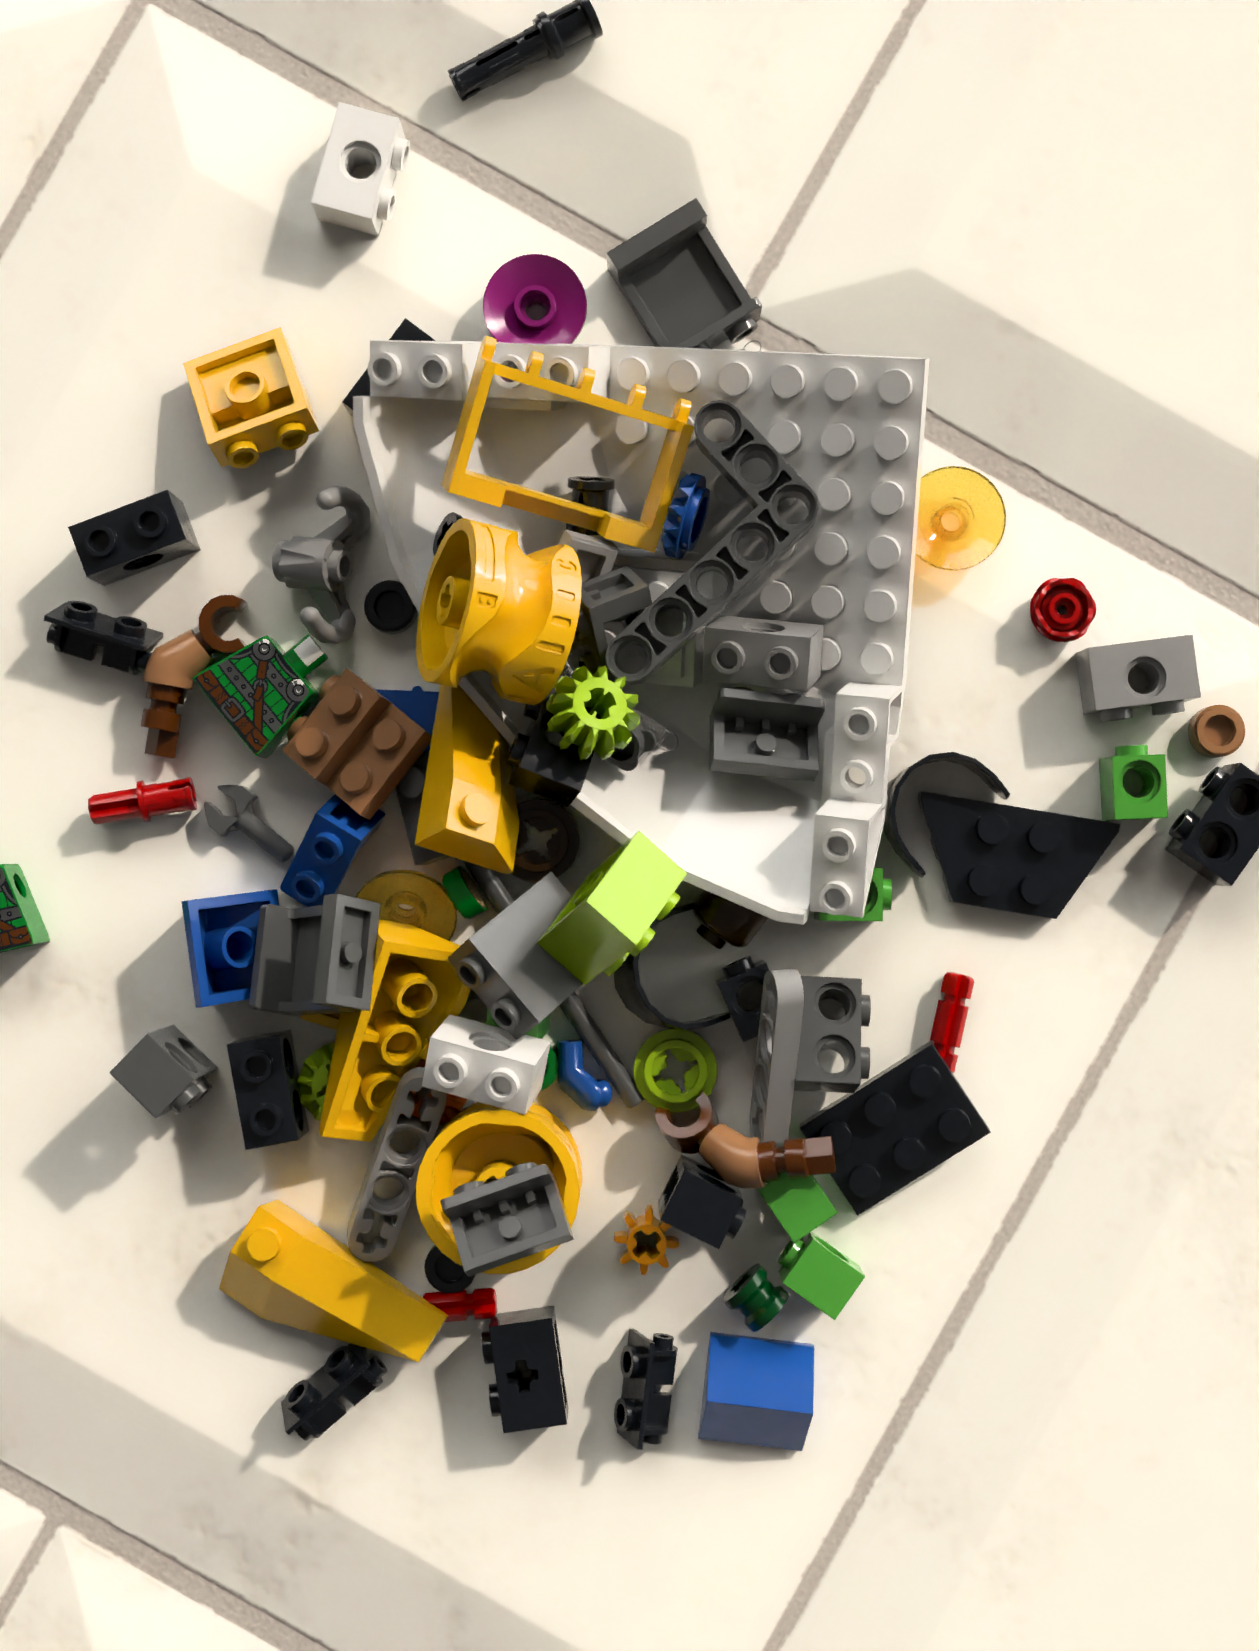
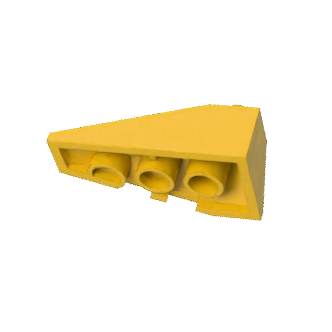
(466, 790)
(374, 1048)
(313, 1282)

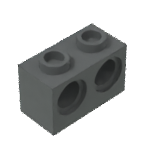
(838, 1035)
(165, 1072)

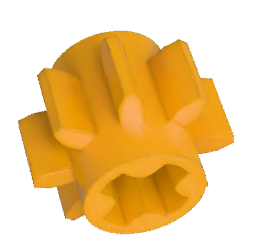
(644, 1254)

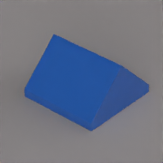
(223, 944)
(757, 1391)

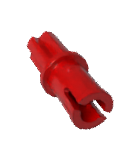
(143, 801)

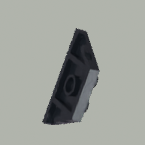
(1012, 854)

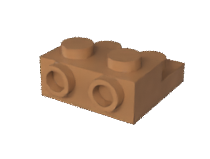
(356, 743)

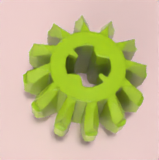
(585, 729)

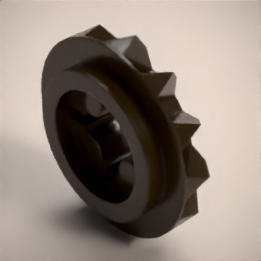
(562, 846)

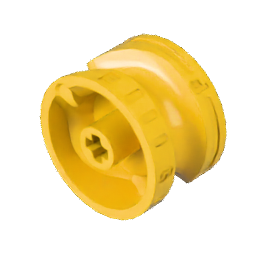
(498, 612)
(481, 1147)

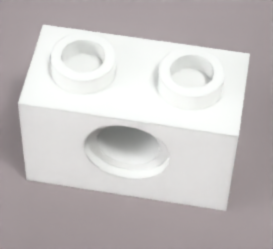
(357, 139)
(485, 1064)

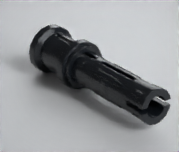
(545, 38)

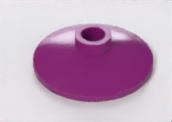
(529, 282)

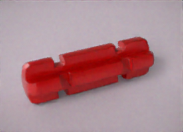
(951, 1016)
(460, 1305)

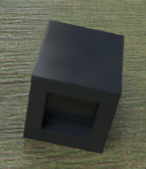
(736, 975)

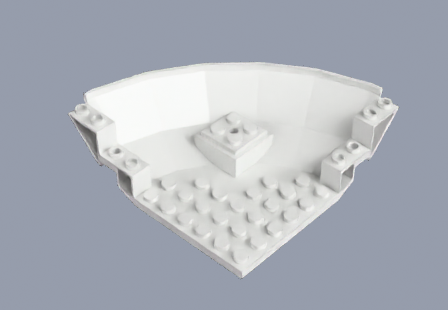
(846, 430)

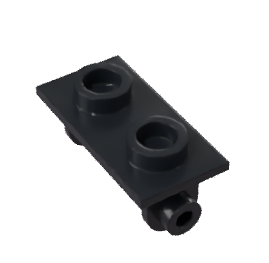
(80, 628)
(313, 1403)
(640, 1411)

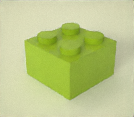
(614, 910)

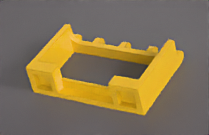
(489, 490)

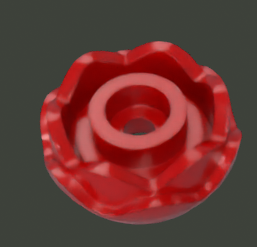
(1078, 604)

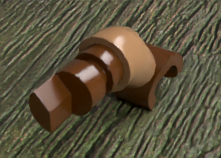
(173, 667)
(744, 1159)

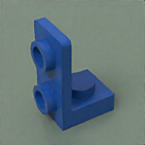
(327, 851)

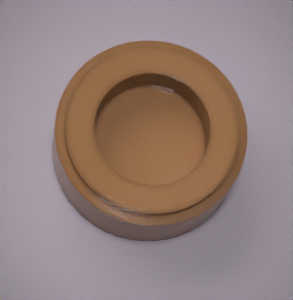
(1216, 731)

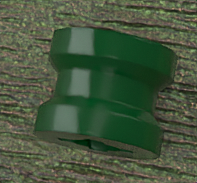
(756, 1297)

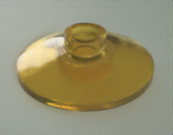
(979, 514)
(430, 900)

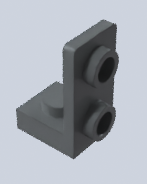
(606, 599)

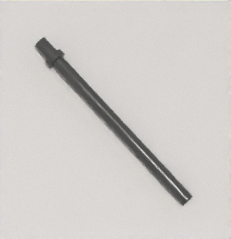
(572, 1006)

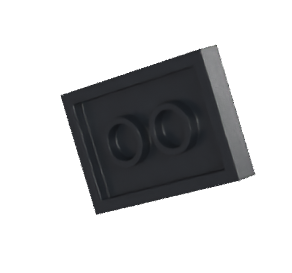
(897, 1127)

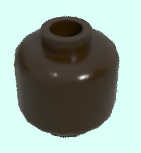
(726, 921)

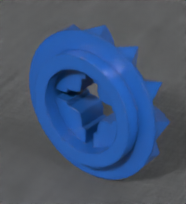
(686, 516)

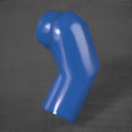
(576, 1082)

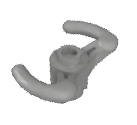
(324, 565)

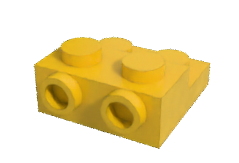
(250, 399)

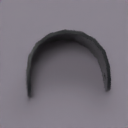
(890, 823)
(635, 1000)

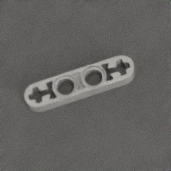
(776, 1055)
(394, 1164)

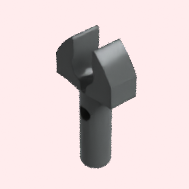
(247, 822)

